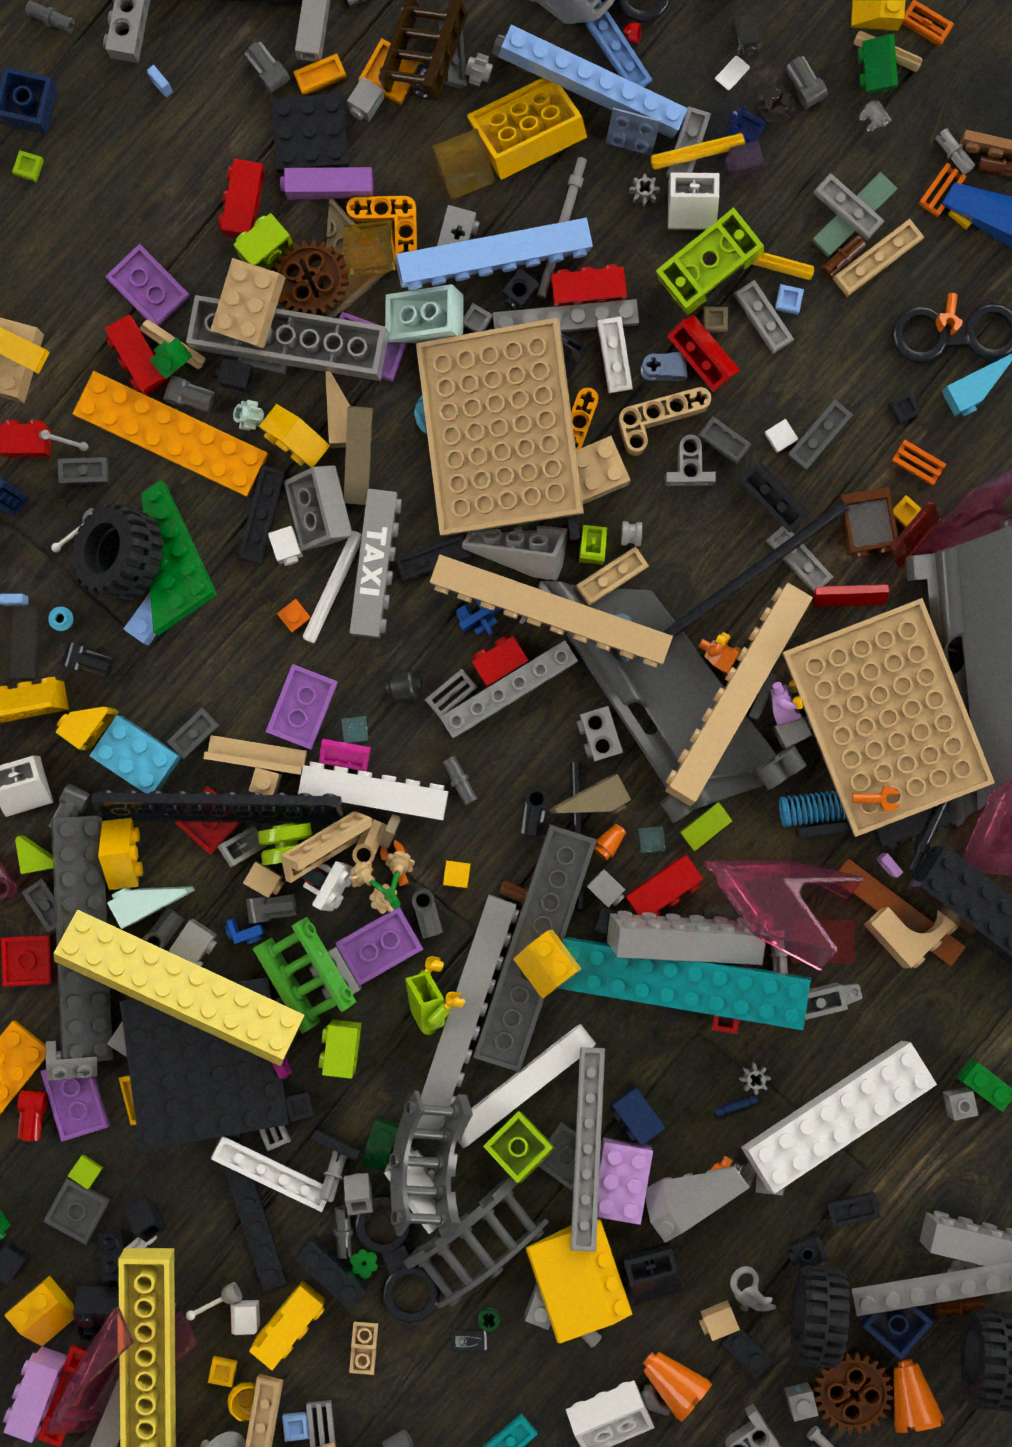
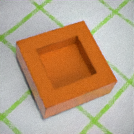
(294, 615)

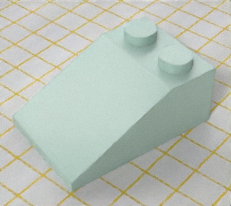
(424, 314)
(134, 905)

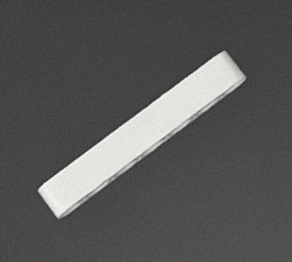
(526, 1083)

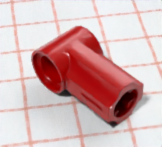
(31, 1108)

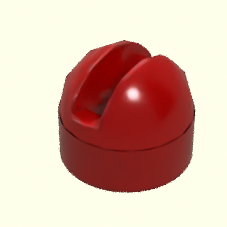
(632, 32)

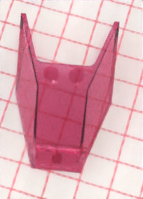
(99, 1371)

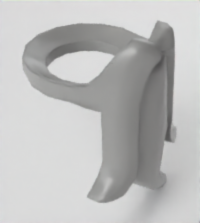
(750, 1296)

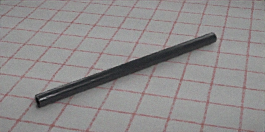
(757, 569)

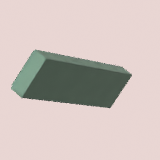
(838, 231)

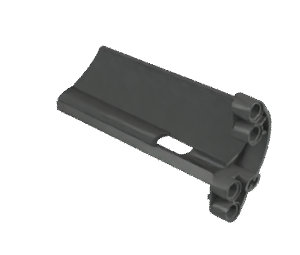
(974, 600)
(675, 700)

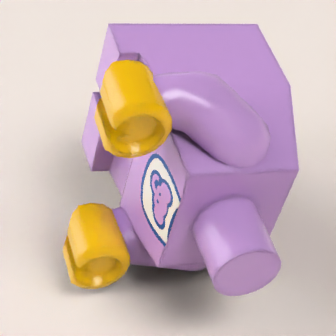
(784, 707)

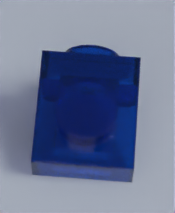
(746, 124)

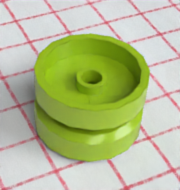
(284, 837)

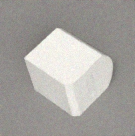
(245, 1317)

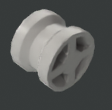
(631, 533)

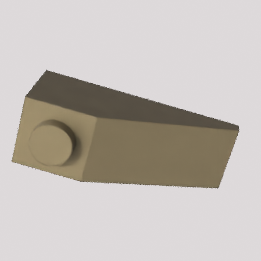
(601, 797)

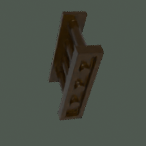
(439, 59)

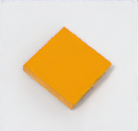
(373, 66)

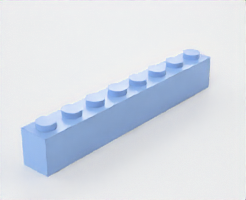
(589, 79)
(493, 253)

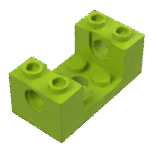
(687, 275)

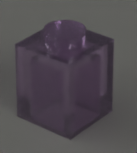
(745, 159)

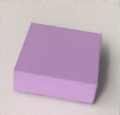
(889, 865)

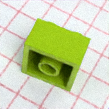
(263, 243)
(341, 1048)
(519, 1147)

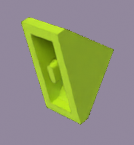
(593, 545)
(32, 856)

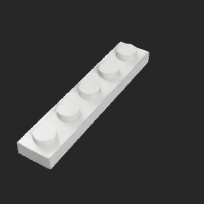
(269, 1172)

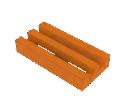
(921, 30)
(953, 174)
(921, 453)

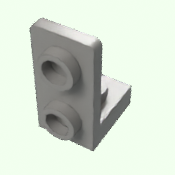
(68, 1068)

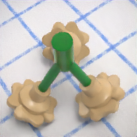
(383, 897)

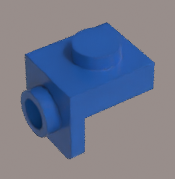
(250, 934)

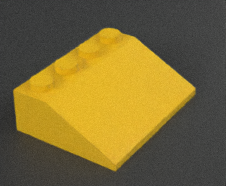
(527, 126)
(32, 700)
(578, 1287)

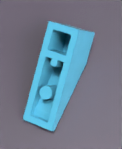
(971, 390)

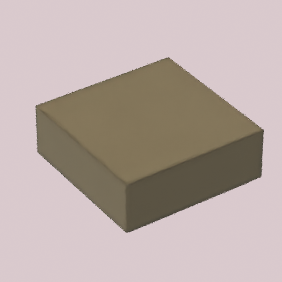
(715, 319)
(390, 831)

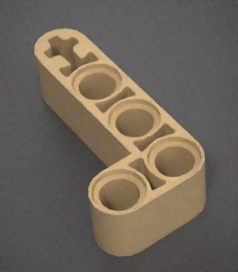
(666, 415)

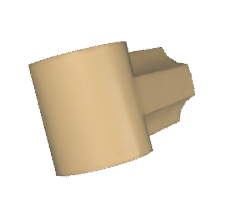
(370, 839)

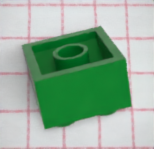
(878, 64)

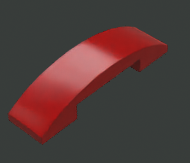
(72, 1360)

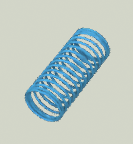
(786, 816)

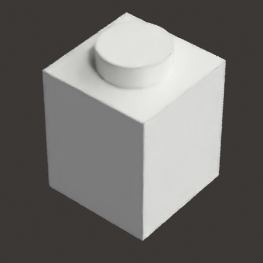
(285, 545)

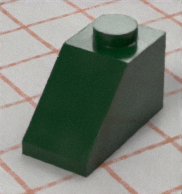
(380, 1143)

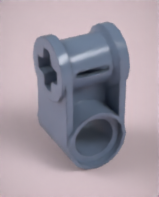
(668, 367)

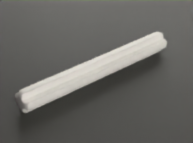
(332, 587)

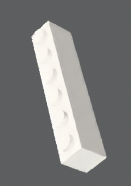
(374, 792)

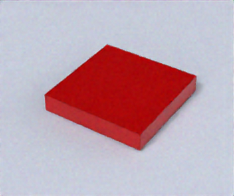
(208, 834)
(26, 960)

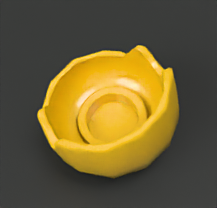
(241, 1400)

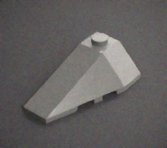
(532, 552)
(684, 1201)

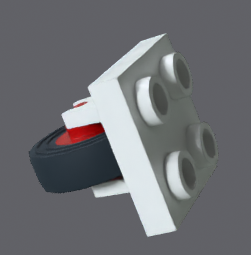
(331, 884)

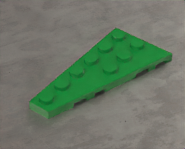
(182, 578)

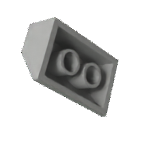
(318, 507)

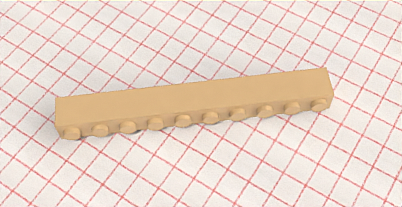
(550, 610)
(738, 695)

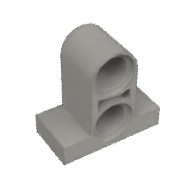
(693, 460)
(744, 1434)

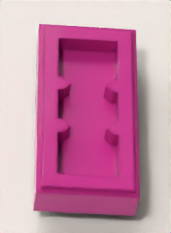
(344, 755)

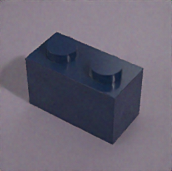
(637, 1115)

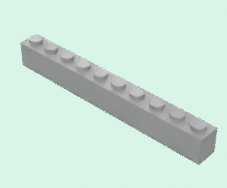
(461, 1022)

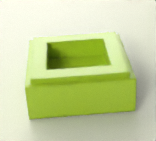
(28, 166)
(85, 1171)

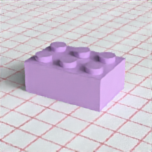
(623, 1179)
(34, 1394)

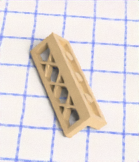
(256, 755)
(324, 845)

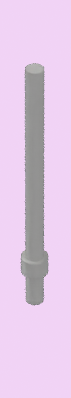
(575, 183)

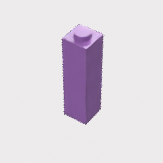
(327, 183)

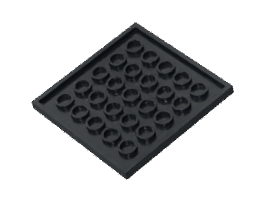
(194, 1083)

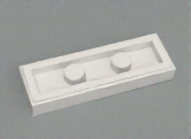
(614, 354)

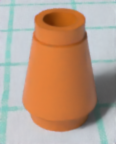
(609, 842)

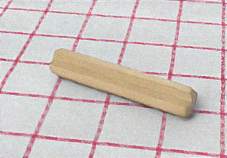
(903, 57)
(160, 335)

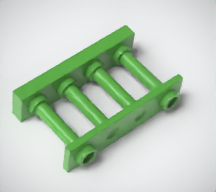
(285, 982)

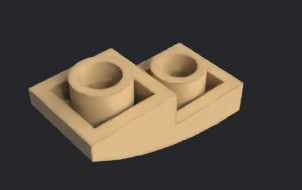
(363, 1348)

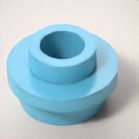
(68, 618)

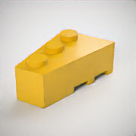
(287, 1325)

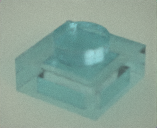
(355, 729)
(651, 839)

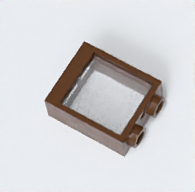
(869, 522)

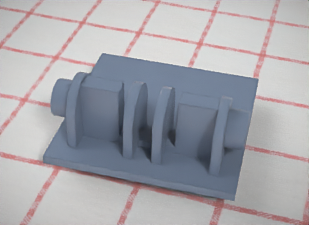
(632, 131)

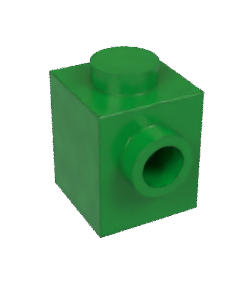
(170, 357)

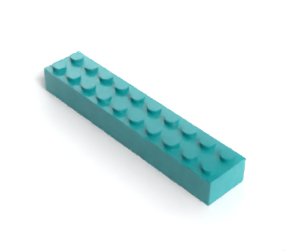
(691, 985)

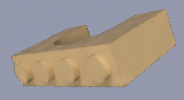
(904, 944)

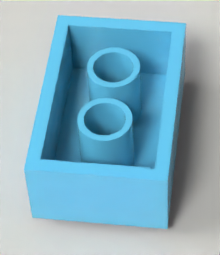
(135, 755)

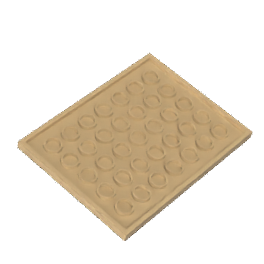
(499, 427)
(888, 716)

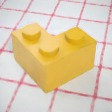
(293, 434)
(120, 854)

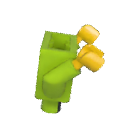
(426, 1000)

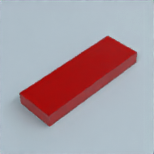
(850, 595)

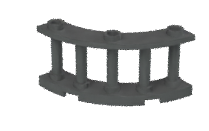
(444, 1163)
(422, 1254)

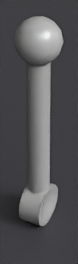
(45, 434)

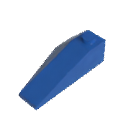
(984, 209)

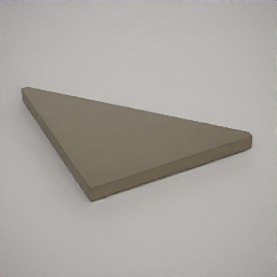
(358, 284)

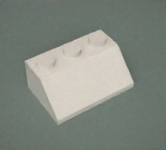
(419, 1177)
(610, 1417)

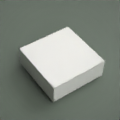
(781, 436)

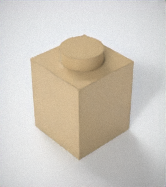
(265, 781)
(264, 880)
(718, 1321)

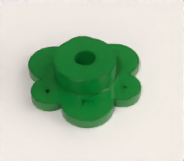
(364, 1269)

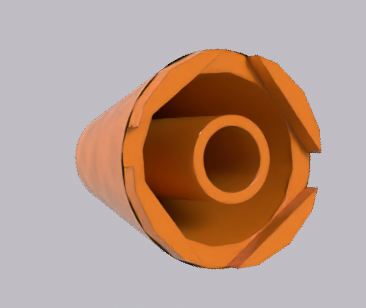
(676, 1384)
(913, 1400)

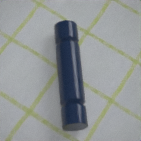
(736, 1105)

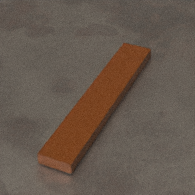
(879, 896)

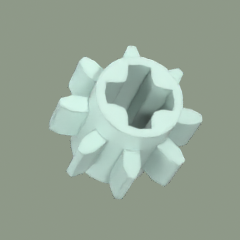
(248, 415)

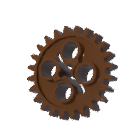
(329, 270)
(866, 1408)

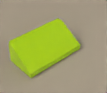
(706, 826)

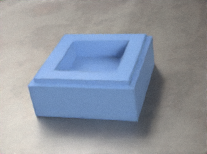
(159, 81)
(789, 299)
(13, 599)
(295, 1426)

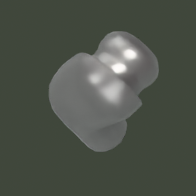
(652, 1402)

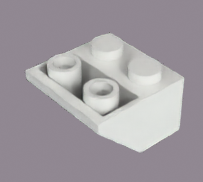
(692, 200)
(23, 786)

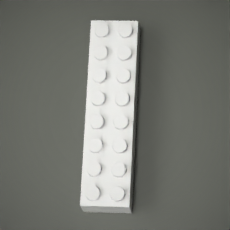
(838, 1116)

